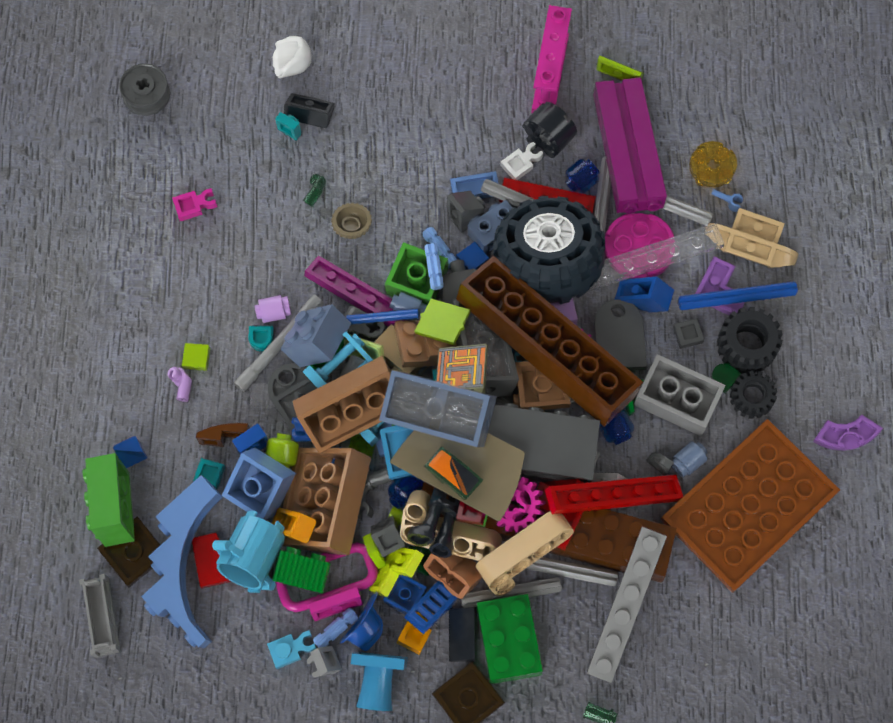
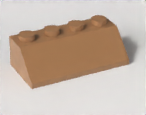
(344, 405)

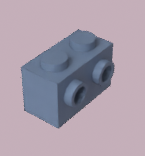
(483, 228)

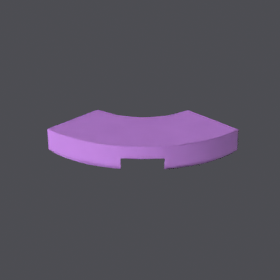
(848, 435)

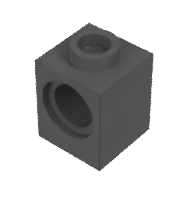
(387, 536)

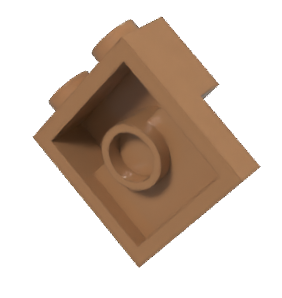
(414, 348)
(537, 390)

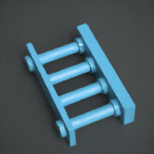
(319, 376)

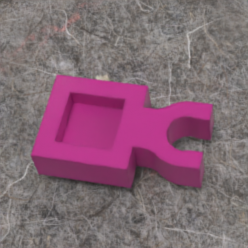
(190, 204)

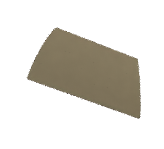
(495, 463)

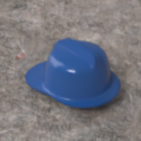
(366, 628)

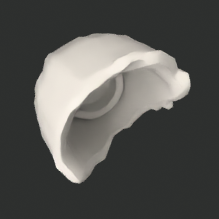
(291, 56)

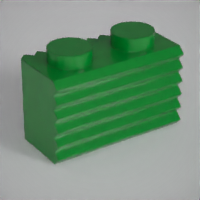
(301, 570)

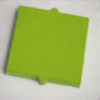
(442, 321)

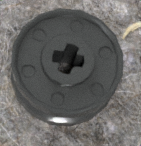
(144, 89)

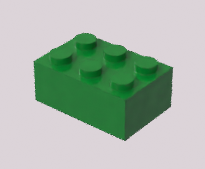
(509, 639)

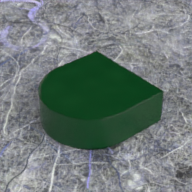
(726, 375)

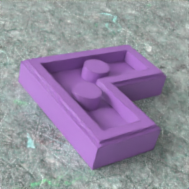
(716, 280)

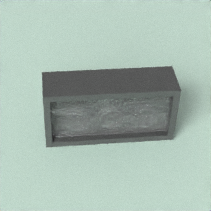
(501, 367)

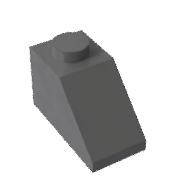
(464, 207)

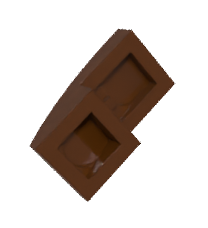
(216, 434)

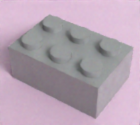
(679, 395)

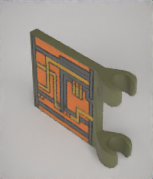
(463, 366)

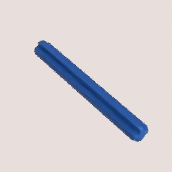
(737, 295)

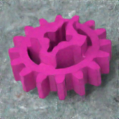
(532, 508)

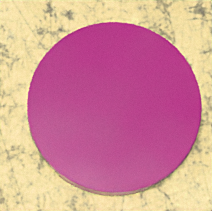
(634, 232)

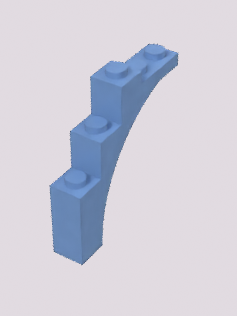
(169, 594)

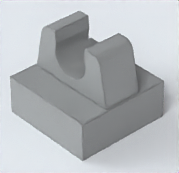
(325, 661)

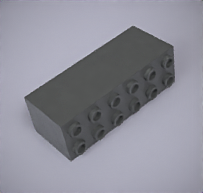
(553, 444)

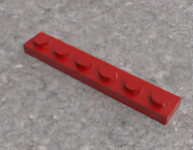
(613, 494)

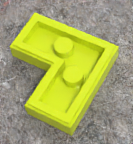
(400, 562)

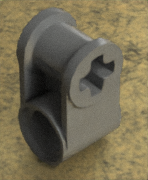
(364, 330)

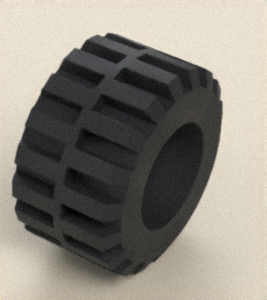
(752, 322)

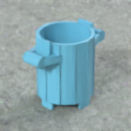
(250, 552)

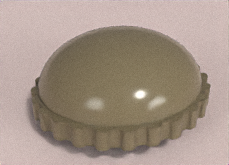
(351, 221)

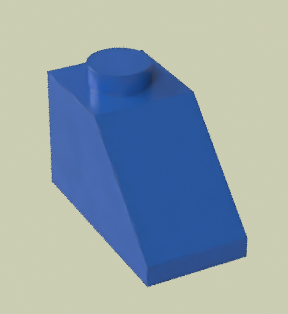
(646, 293)

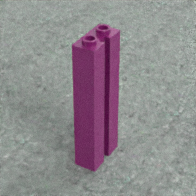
(629, 146)

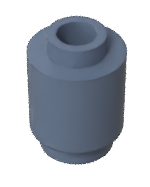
(406, 302)
(689, 459)

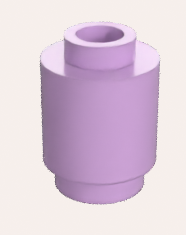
(273, 308)

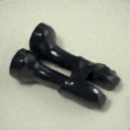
(424, 534)

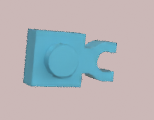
(287, 650)

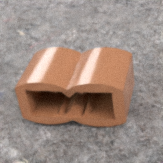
(455, 572)

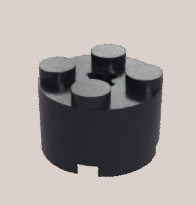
(549, 129)

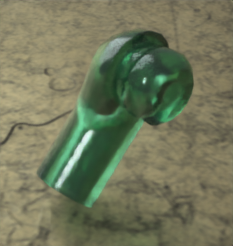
(315, 192)

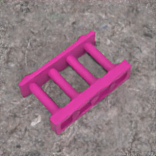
(551, 56)

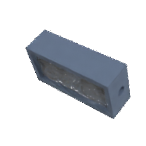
(438, 408)

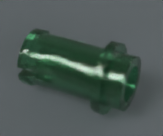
(599, 714)

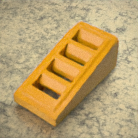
(296, 524)

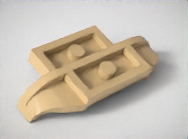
(757, 240)

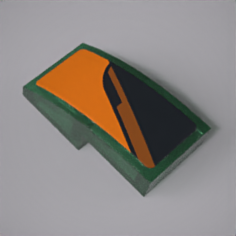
(453, 472)

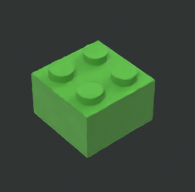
(411, 274)

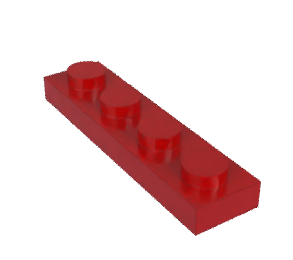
(535, 191)

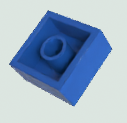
(251, 439)
(405, 594)

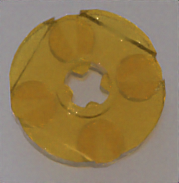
(706, 175)

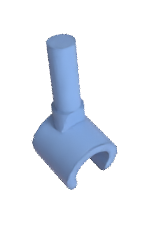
(730, 199)

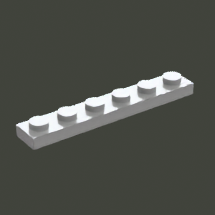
(626, 604)

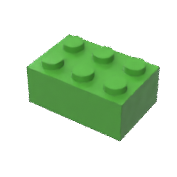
(109, 500)

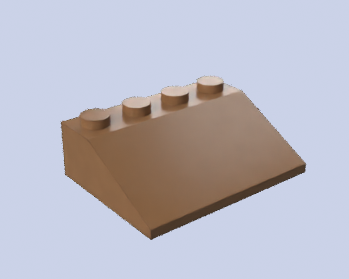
(329, 496)

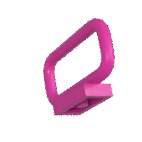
(336, 600)

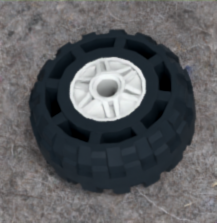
(552, 247)

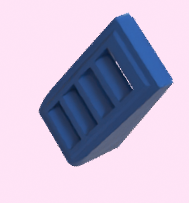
(438, 594)

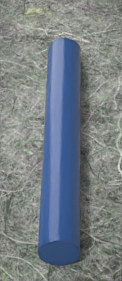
(383, 316)

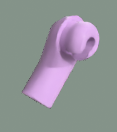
(183, 382)

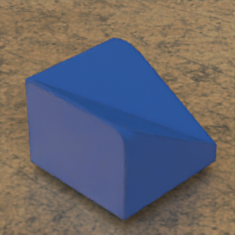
(130, 451)

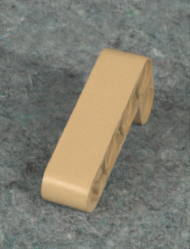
(478, 539)
(522, 551)

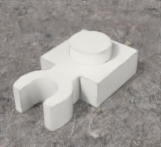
(520, 163)

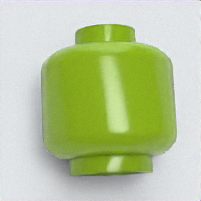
(283, 449)

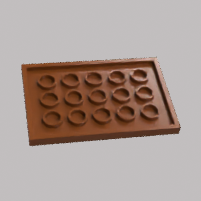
(750, 505)

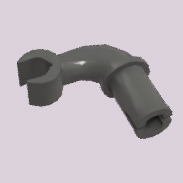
(373, 479)

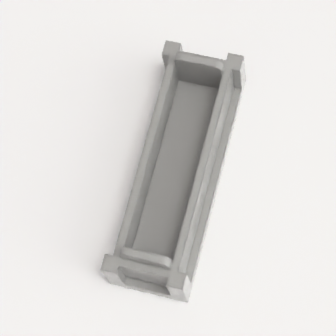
(100, 616)

